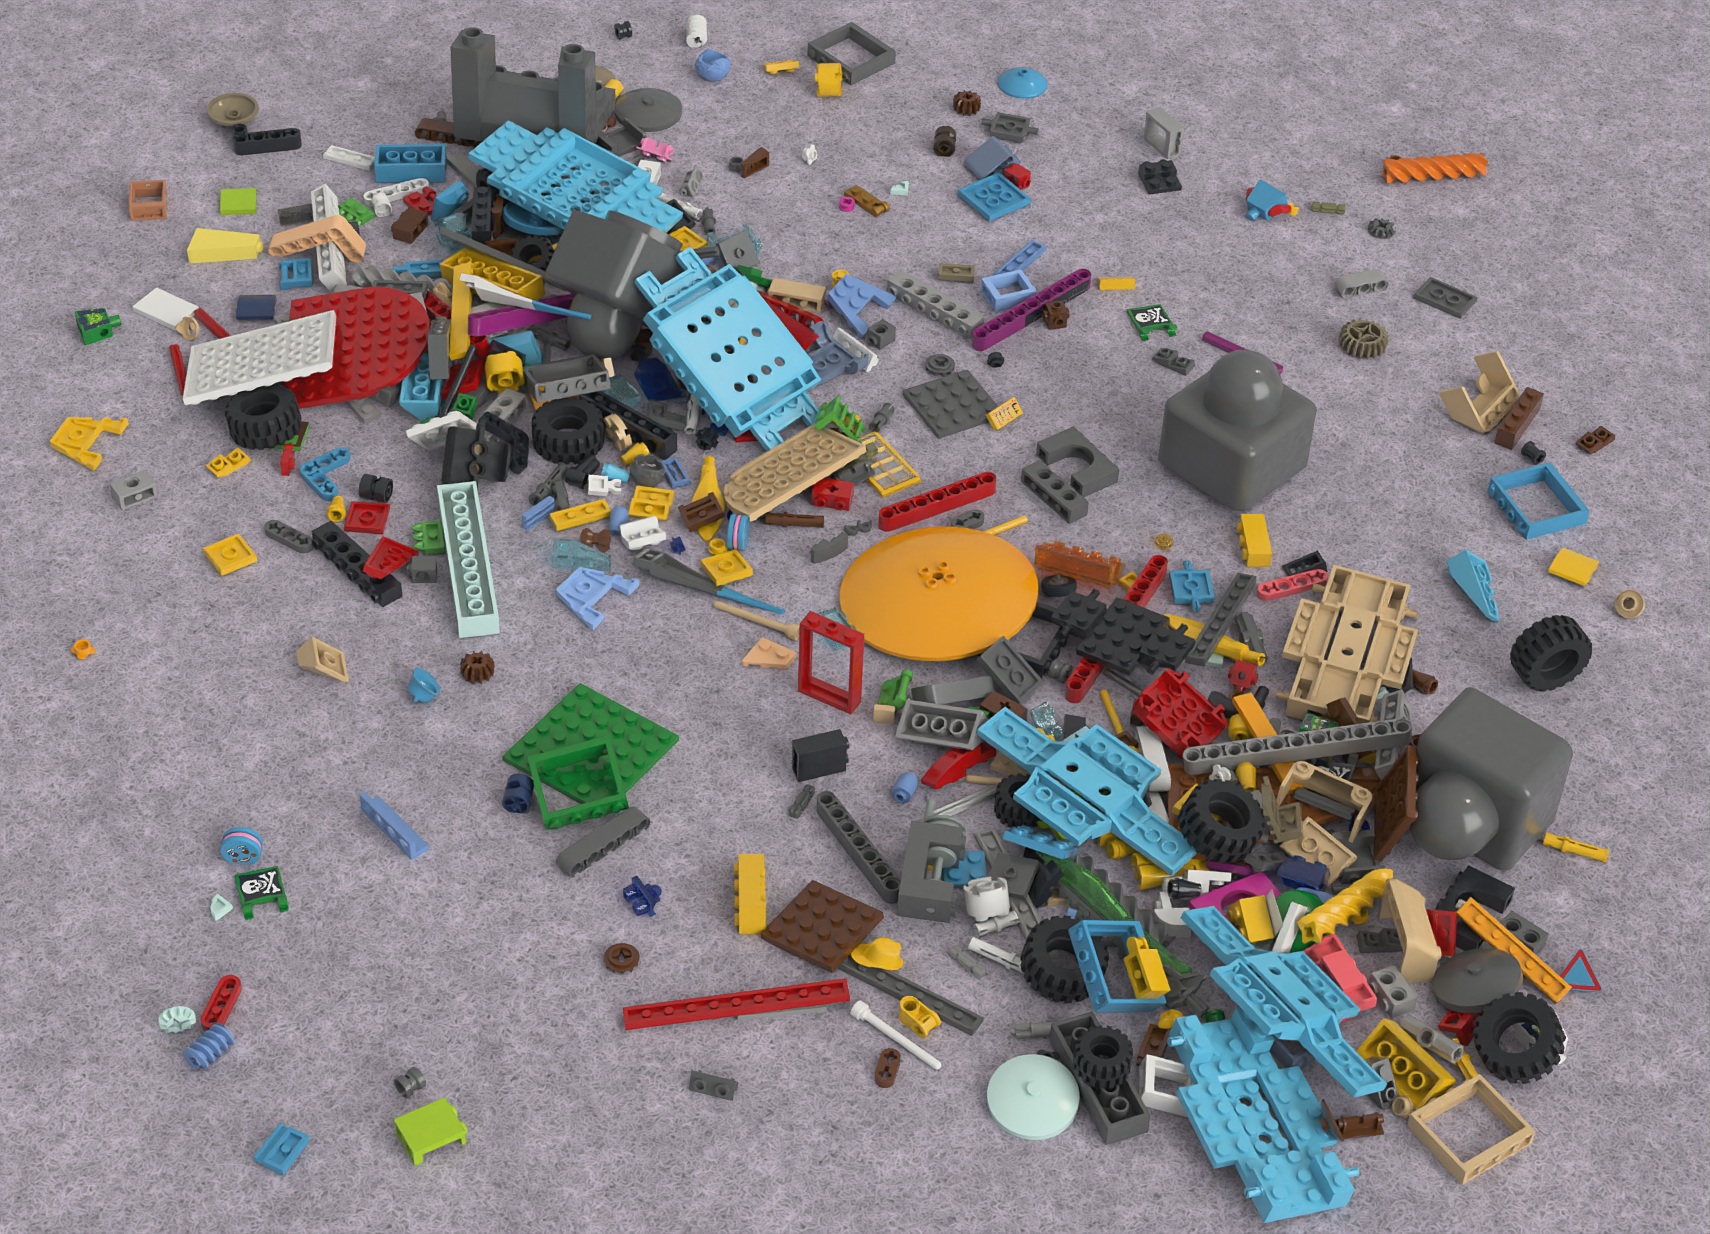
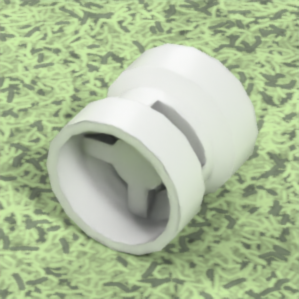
(381, 205)

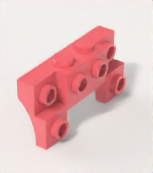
(1342, 970)

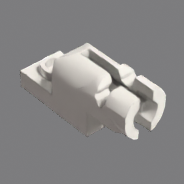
(1201, 877)

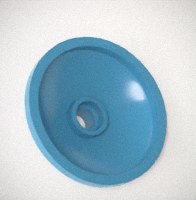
(1022, 82)

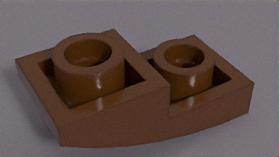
(1596, 440)

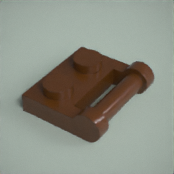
(497, 213)
(701, 512)

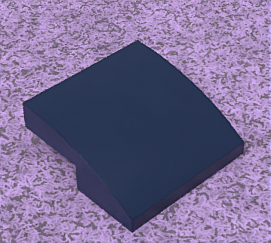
(256, 307)

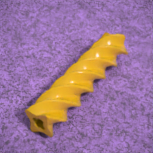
(1346, 903)

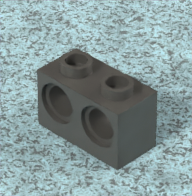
(1525, 931)

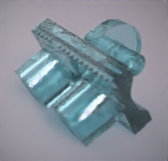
(1044, 718)

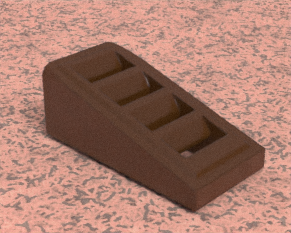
(755, 162)

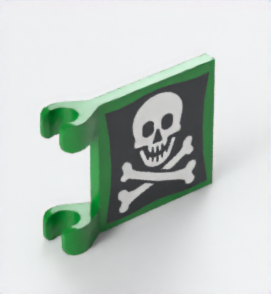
(1151, 318)
(260, 887)

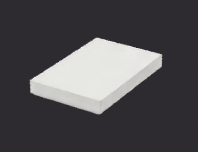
(164, 308)

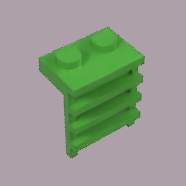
(836, 411)

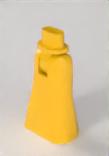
(1152, 875)

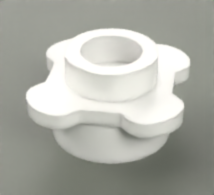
(809, 154)
(1220, 773)

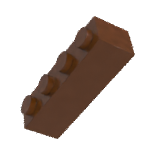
(1519, 418)

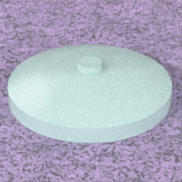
(1033, 1097)

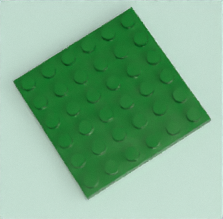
(585, 717)

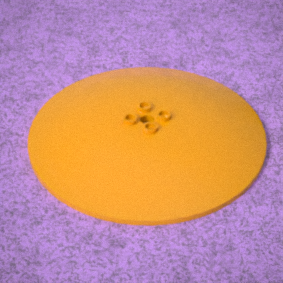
(906, 612)

